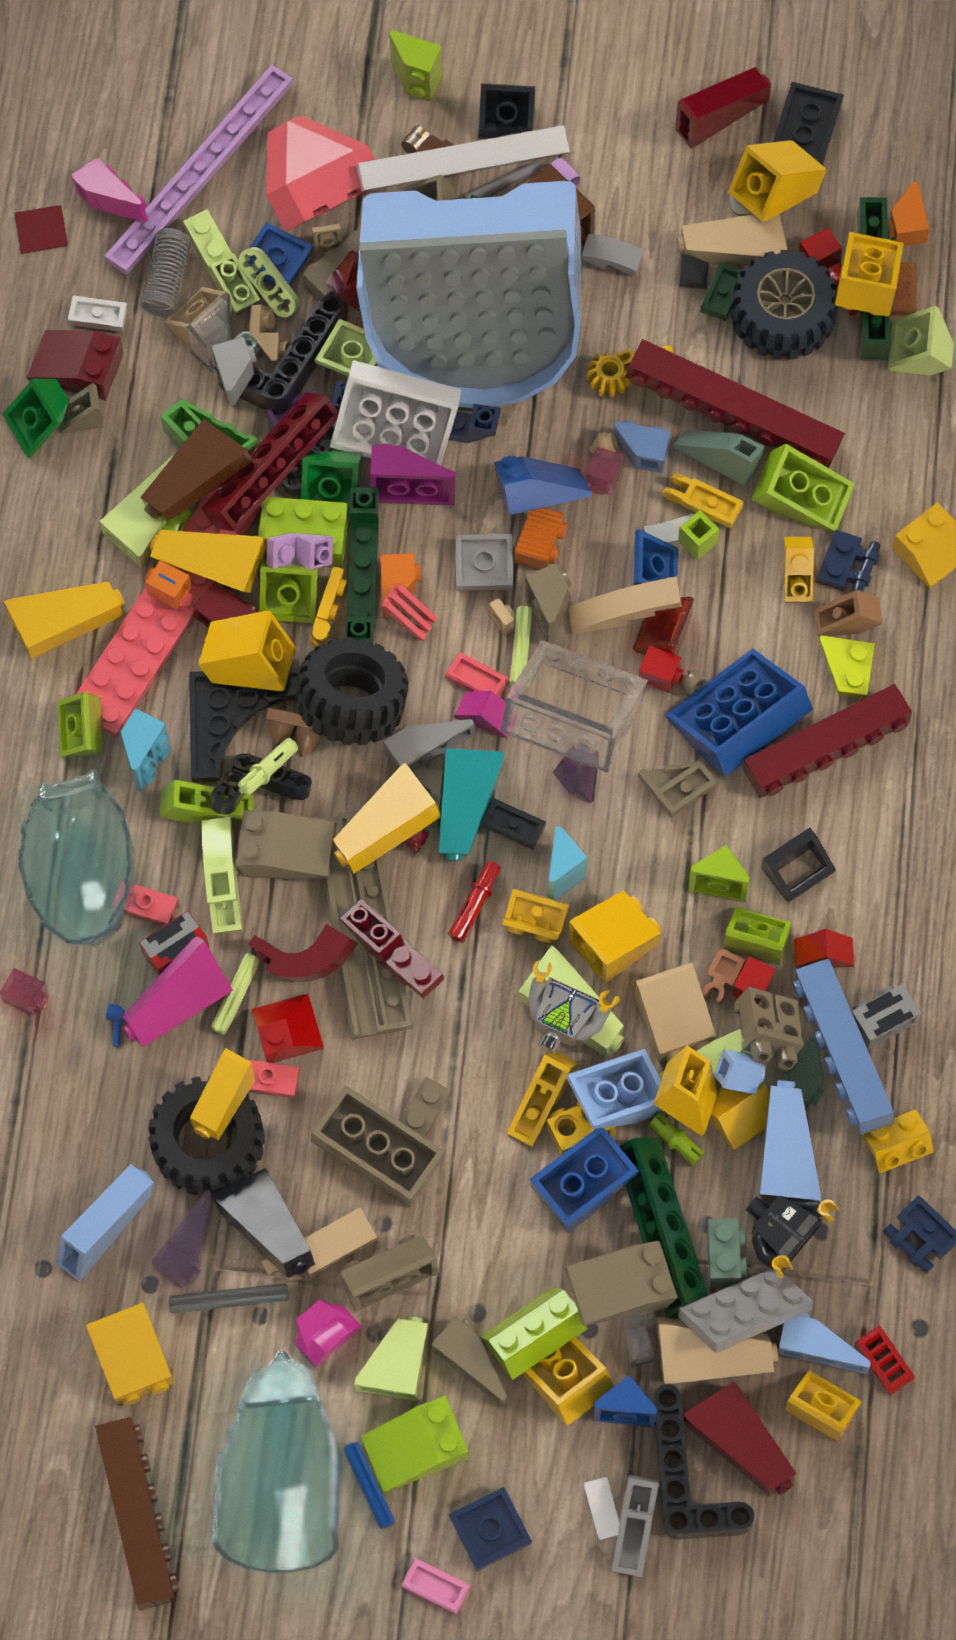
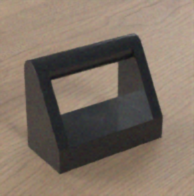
(790, 851)

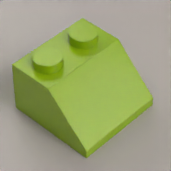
(416, 64)

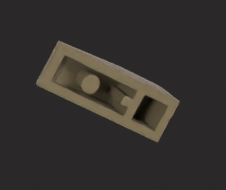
(464, 1351)

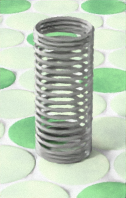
(152, 295)

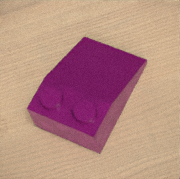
(409, 478)

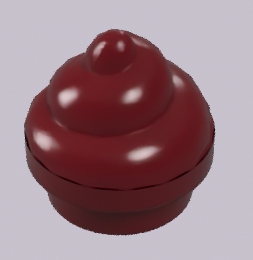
(417, 840)

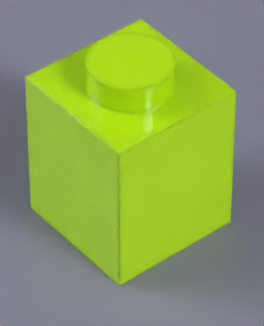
(698, 535)

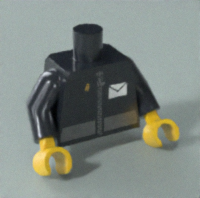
(786, 1228)

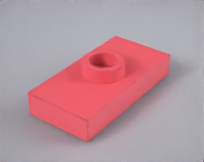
(152, 905)
(275, 1079)

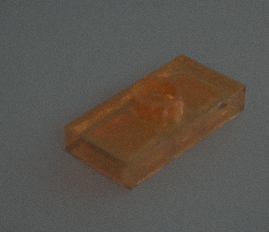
(905, 295)

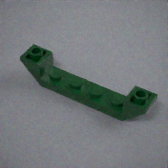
(362, 564)

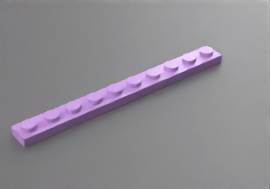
(199, 169)

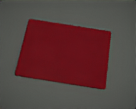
(41, 229)

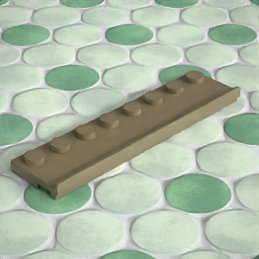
(372, 995)

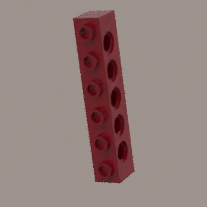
(271, 462)

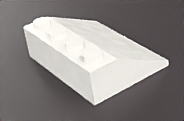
(394, 410)

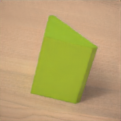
(80, 725)
(720, 876)
(757, 935)

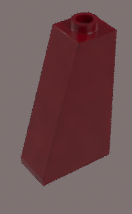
(720, 105)
(740, 1437)

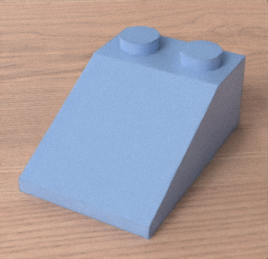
(617, 1090)

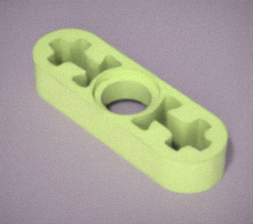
(280, 283)

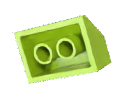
(534, 1332)

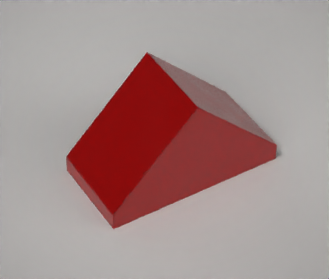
(824, 945)

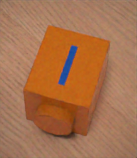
(167, 584)

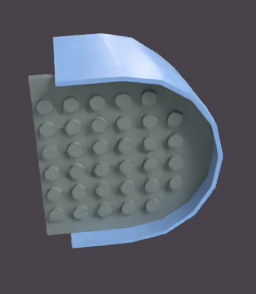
(473, 288)

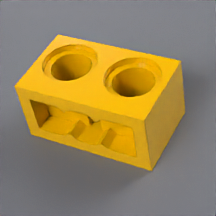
(576, 1119)

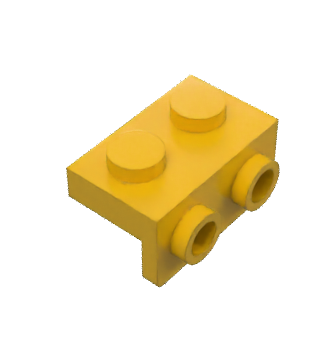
(535, 915)
(899, 1142)

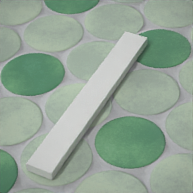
(462, 158)

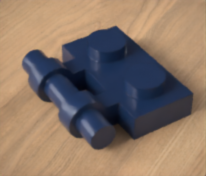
(840, 558)
(928, 1227)

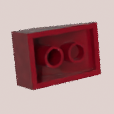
(78, 359)

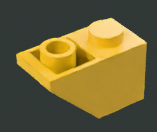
(798, 569)

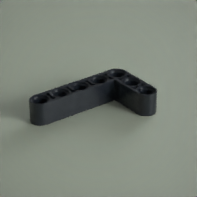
(293, 361)
(679, 1477)

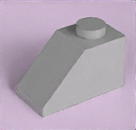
(234, 366)

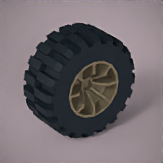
(784, 304)

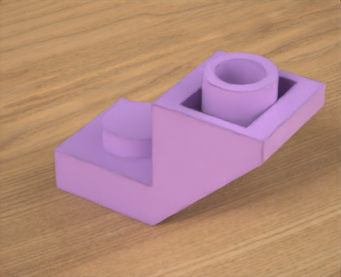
(303, 549)

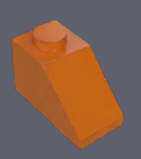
(908, 218)
(398, 570)

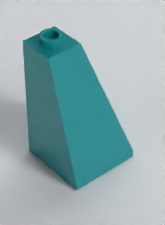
(467, 791)

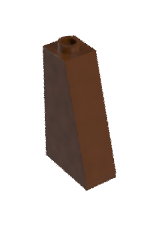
(194, 470)

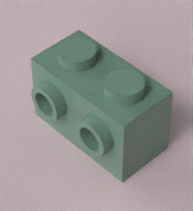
(723, 1248)

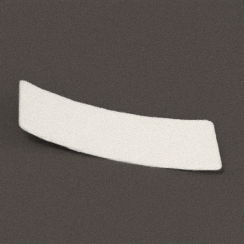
(668, 530)
(602, 1508)

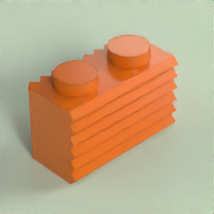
(539, 538)

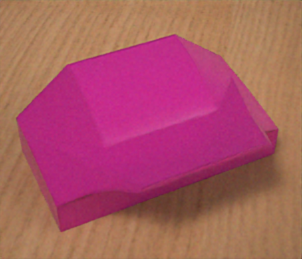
(324, 1330)

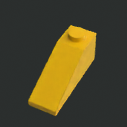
(541, 1097)

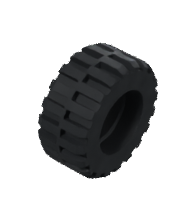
(345, 716)
(203, 1173)

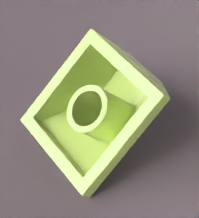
(920, 343)

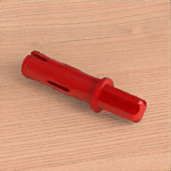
(474, 902)

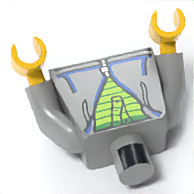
(565, 1012)

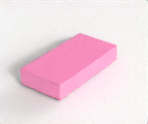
(435, 1586)

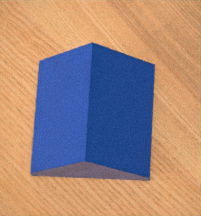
(653, 558)
(626, 1406)

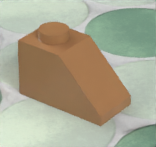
(848, 615)

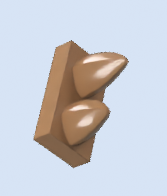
(282, 725)

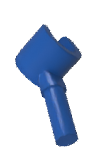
(115, 1014)

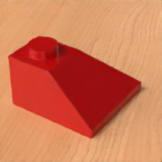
(287, 1028)

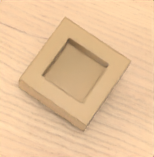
(502, 616)

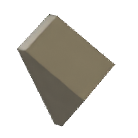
(83, 411)

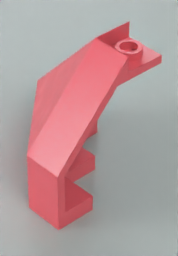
(311, 170)

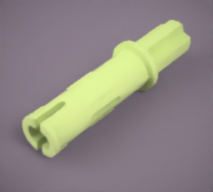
(260, 773)

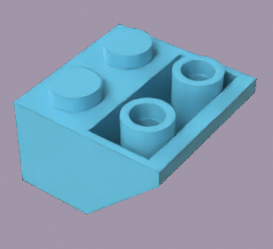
(145, 746)

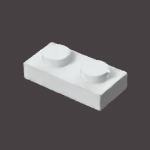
(97, 313)

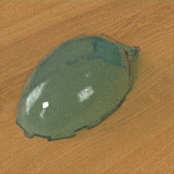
(78, 860)

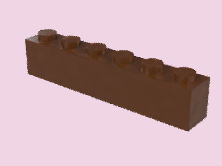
(136, 1514)

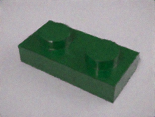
(720, 292)

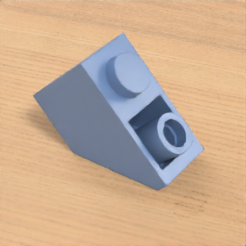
(643, 445)

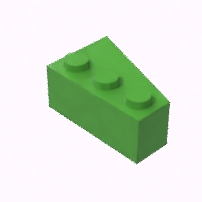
(184, 417)

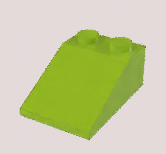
(802, 489)
(415, 1445)

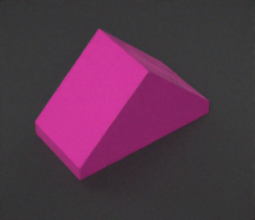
(484, 709)

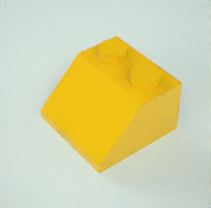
(929, 545)

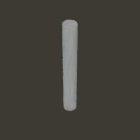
(504, 181)

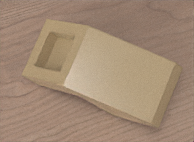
(261, 325)

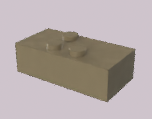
(377, 1146)

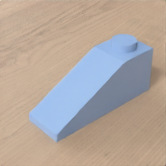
(813, 1342)

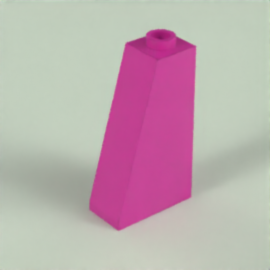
(177, 994)

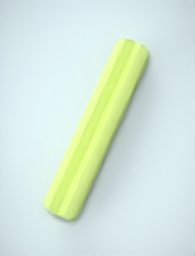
(521, 642)
(233, 999)

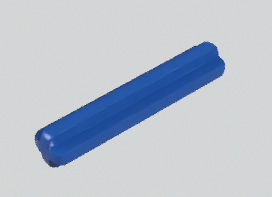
(369, 1485)

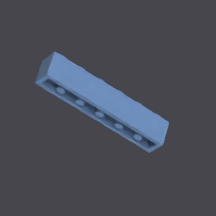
(843, 1046)

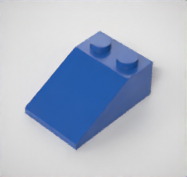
(536, 484)
(583, 1178)

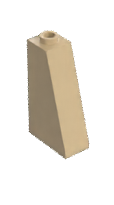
(732, 240)
(689, 1359)

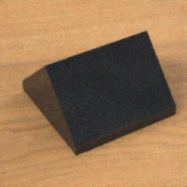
(506, 110)

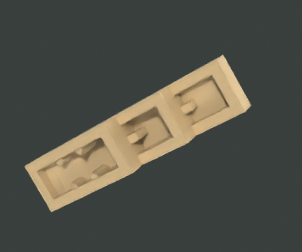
(625, 604)

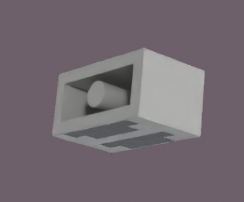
(885, 1015)

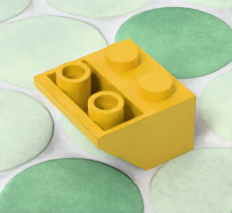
(688, 1089)

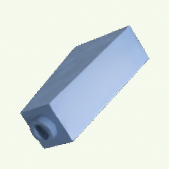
(788, 1150)
(103, 1222)

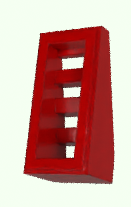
(885, 1344)

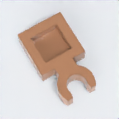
(724, 972)

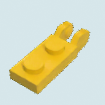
(701, 496)
(327, 609)

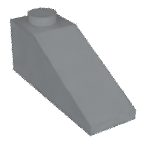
(425, 742)

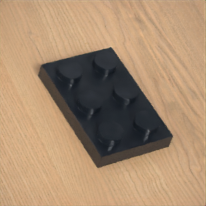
(809, 119)

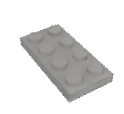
(745, 1310)

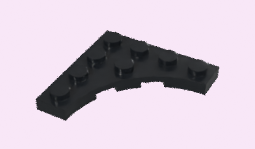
(219, 713)

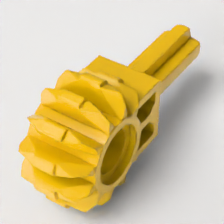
(616, 364)

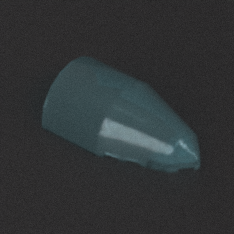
(278, 1475)

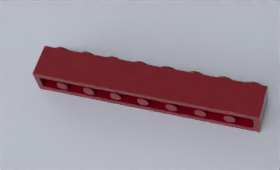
(731, 403)

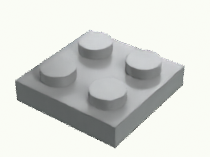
(484, 562)

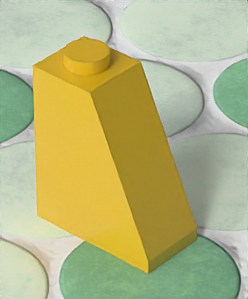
(222, 1095)

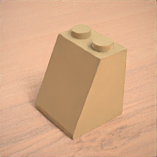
(674, 1011)

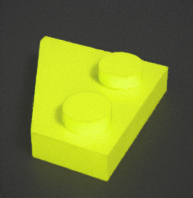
(848, 664)

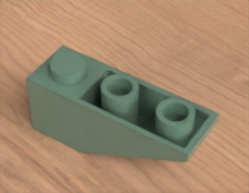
(724, 452)

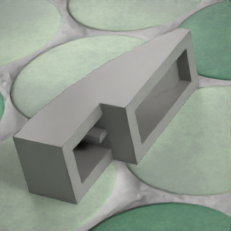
(635, 1525)

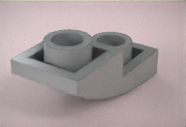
(609, 251)

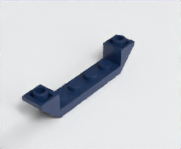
(466, 427)

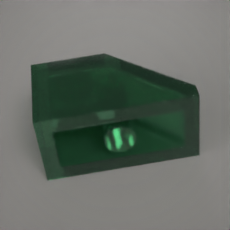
(808, 1074)

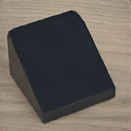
(693, 272)

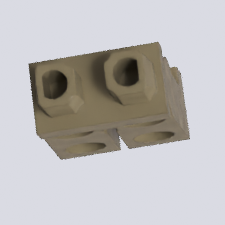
(768, 1029)

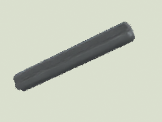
(228, 1298)

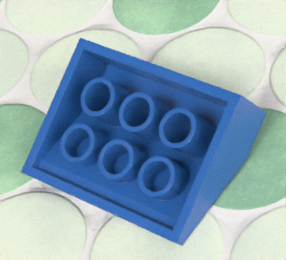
(740, 711)

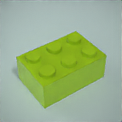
(307, 517)

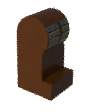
(420, 140)

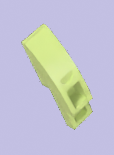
(220, 261)
(221, 875)

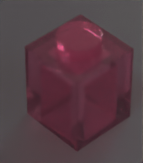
(604, 471)
(24, 992)

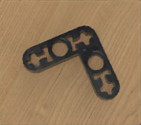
(240, 768)

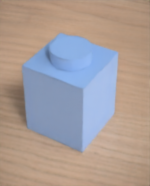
(739, 1072)

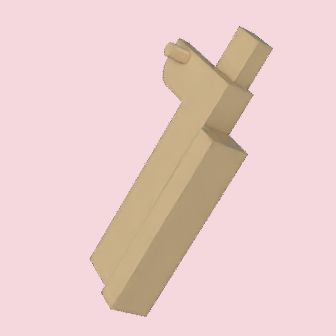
(335, 1242)

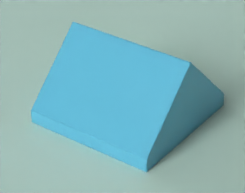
(567, 865)

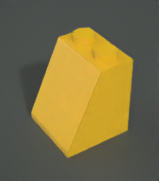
(775, 178)
(248, 652)
(613, 935)
(130, 1355)

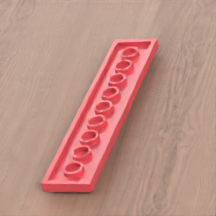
(148, 638)

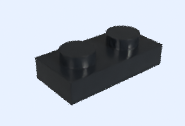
(513, 824)

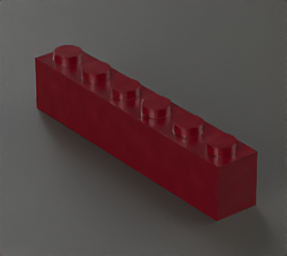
(827, 740)

